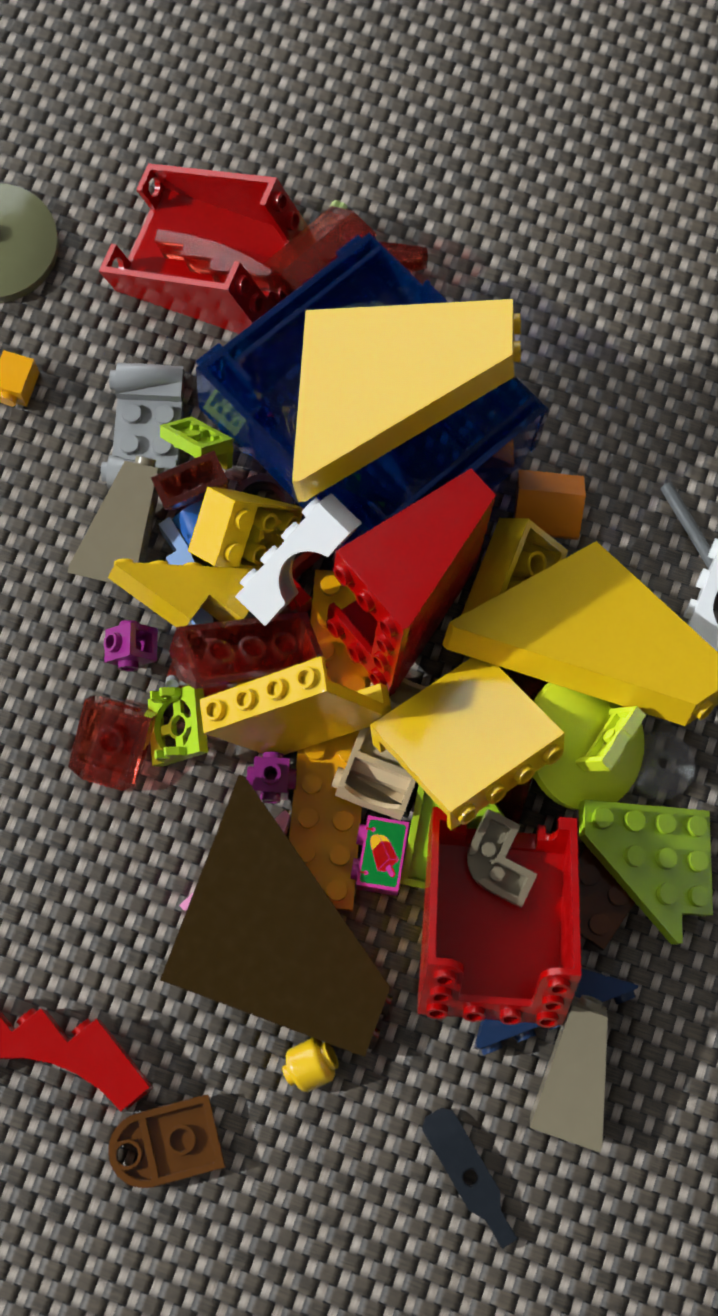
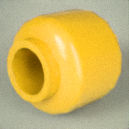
(310, 1065)

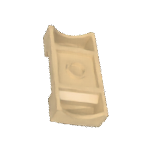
(374, 777)

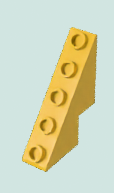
(181, 590)

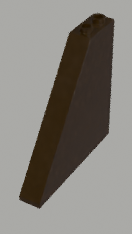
(272, 938)

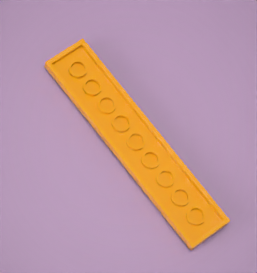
(321, 823)

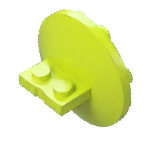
(600, 747)

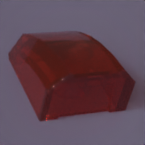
(111, 742)

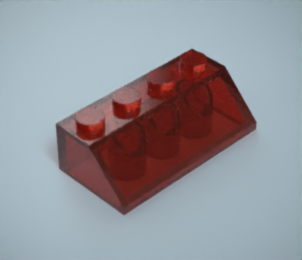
(241, 649)

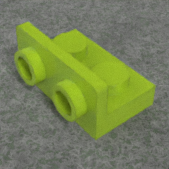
(198, 439)

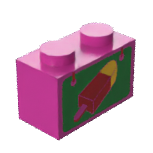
(381, 855)

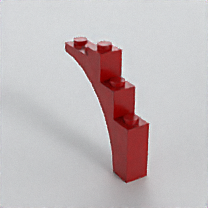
(90, 1054)

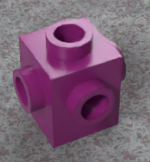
(130, 645)
(272, 790)

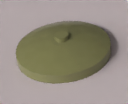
(26, 242)

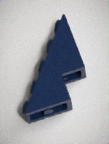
(591, 984)

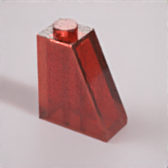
(189, 481)

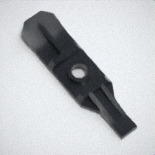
(458, 1156)

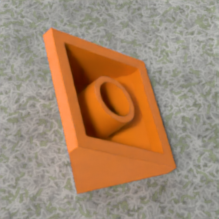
(551, 502)

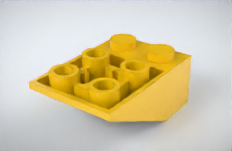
(239, 527)

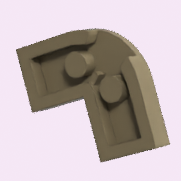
(488, 861)

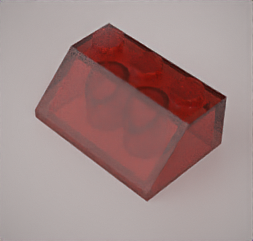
(315, 247)

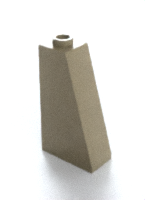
(121, 523)
(574, 1081)

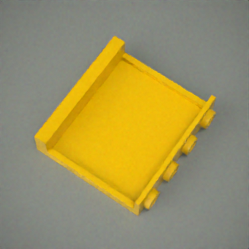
(291, 710)
(469, 738)

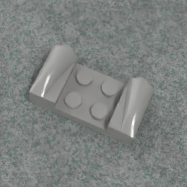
(145, 400)

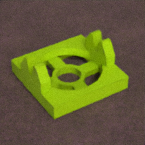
(184, 749)

